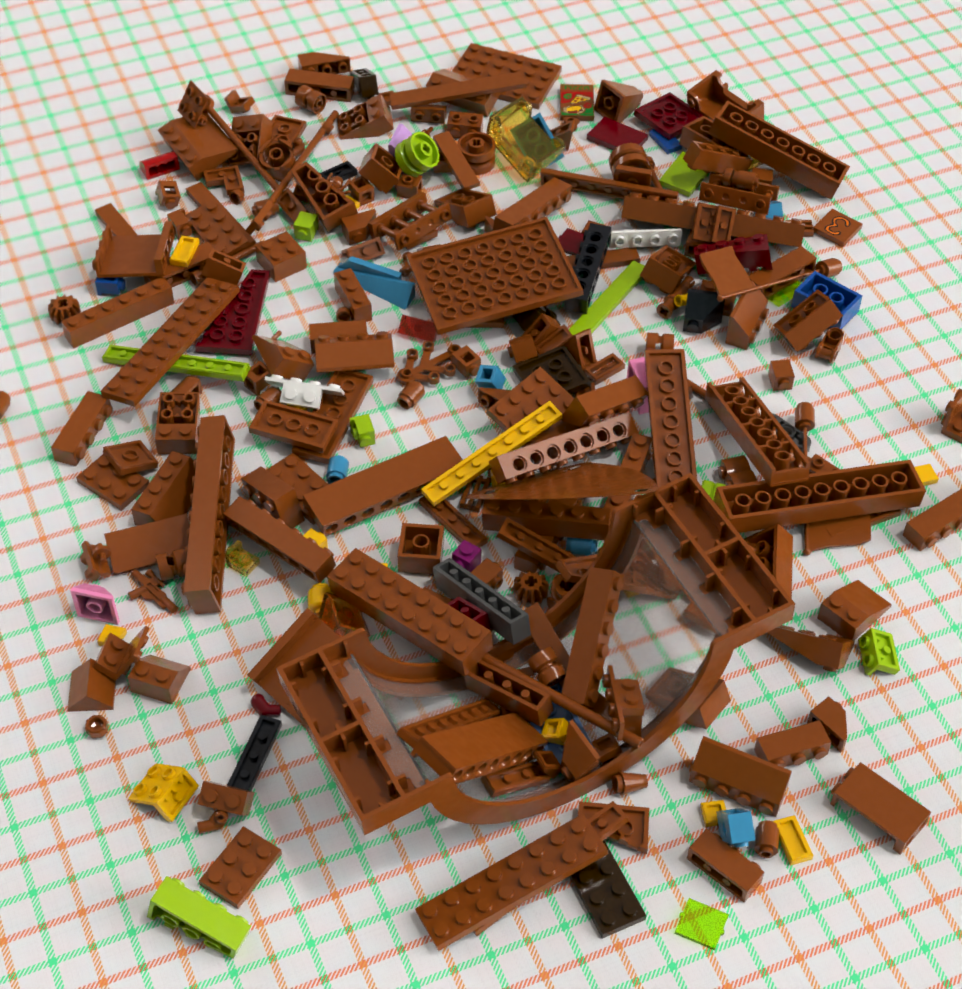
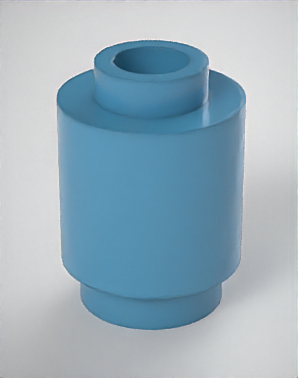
(337, 468)
(581, 546)

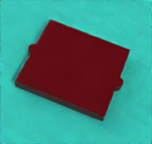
(570, 241)

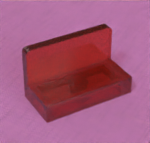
(417, 328)

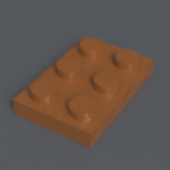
(108, 484)
(240, 867)

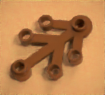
(413, 374)

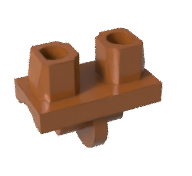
(96, 559)

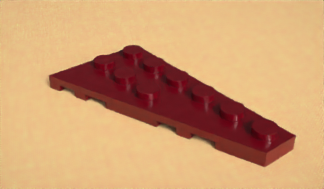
(239, 319)

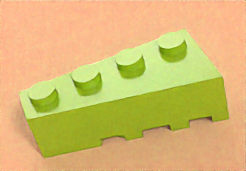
(198, 917)

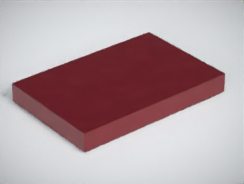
(613, 134)

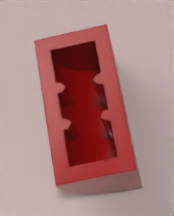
(159, 165)

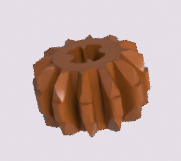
(63, 308)
(530, 587)

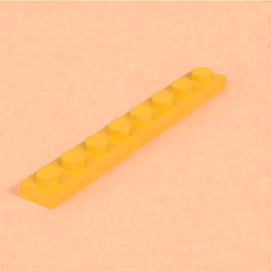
(478, 462)

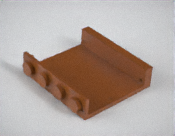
(133, 254)
(302, 637)

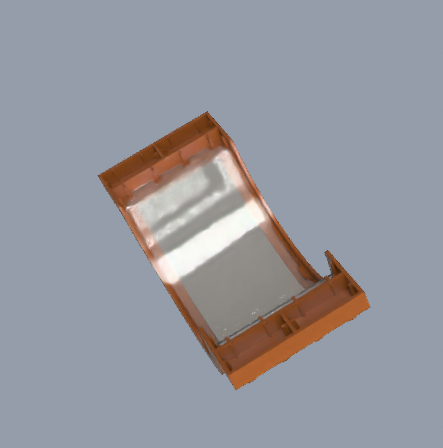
(682, 611)

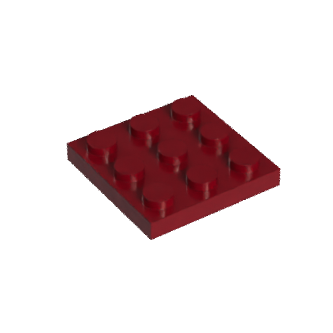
(667, 115)

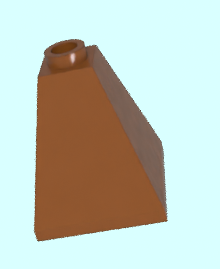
(617, 100)

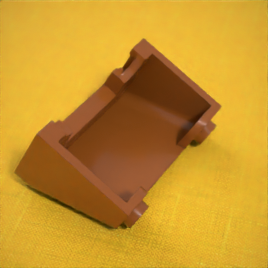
(712, 94)

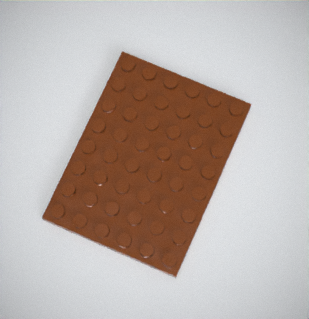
(493, 275)

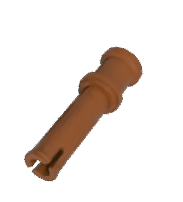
(668, 306)

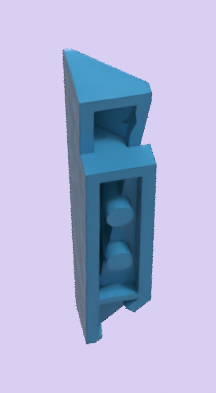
(381, 281)

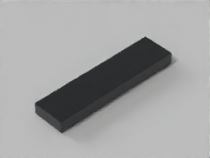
(255, 753)

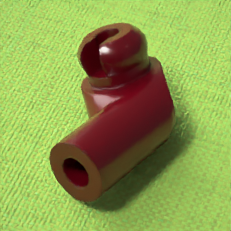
(263, 708)

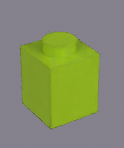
(306, 226)

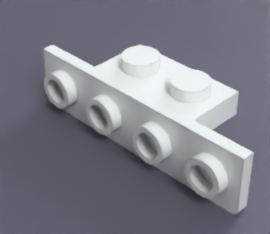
(645, 238)
(303, 394)

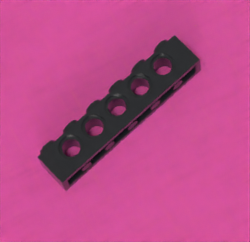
(589, 265)

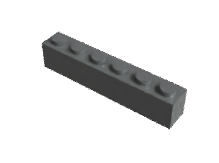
(503, 615)

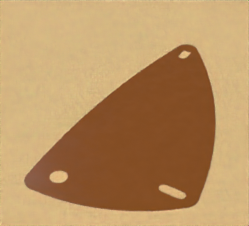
(581, 482)

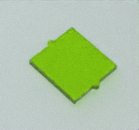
(701, 924)

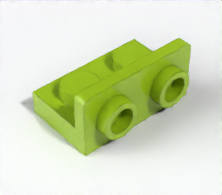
(878, 652)

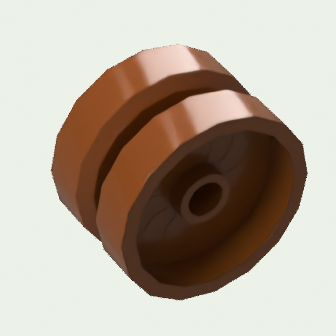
(479, 151)
(628, 155)

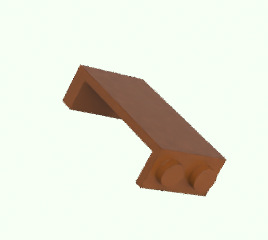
(882, 804)

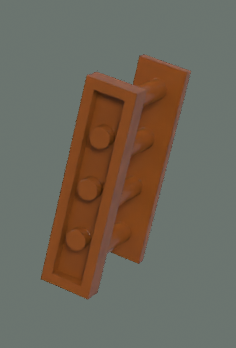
(751, 200)
(406, 211)

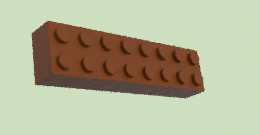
(778, 149)
(410, 612)

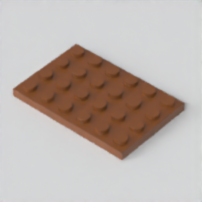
(486, 62)

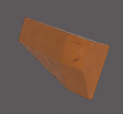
(824, 650)

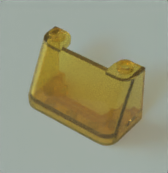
(523, 140)

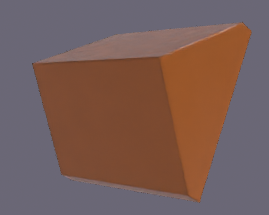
(90, 689)

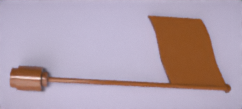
(732, 279)
(815, 533)

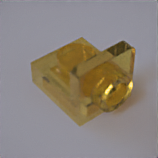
(240, 559)

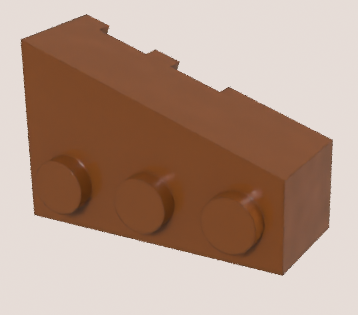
(273, 495)

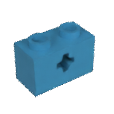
(736, 826)

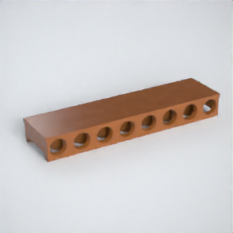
(757, 434)
(379, 484)
(480, 747)

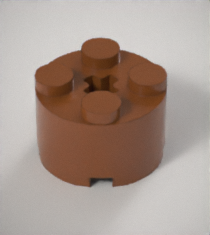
(277, 158)

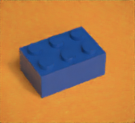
(844, 298)

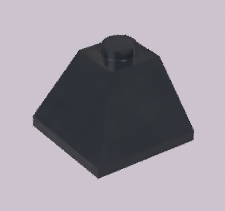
(702, 311)

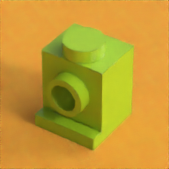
(362, 430)

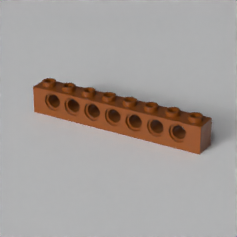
(503, 466)

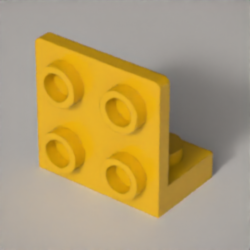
(166, 789)

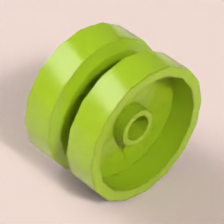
(417, 154)

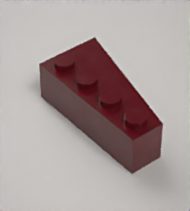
(750, 251)

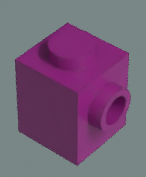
(467, 555)

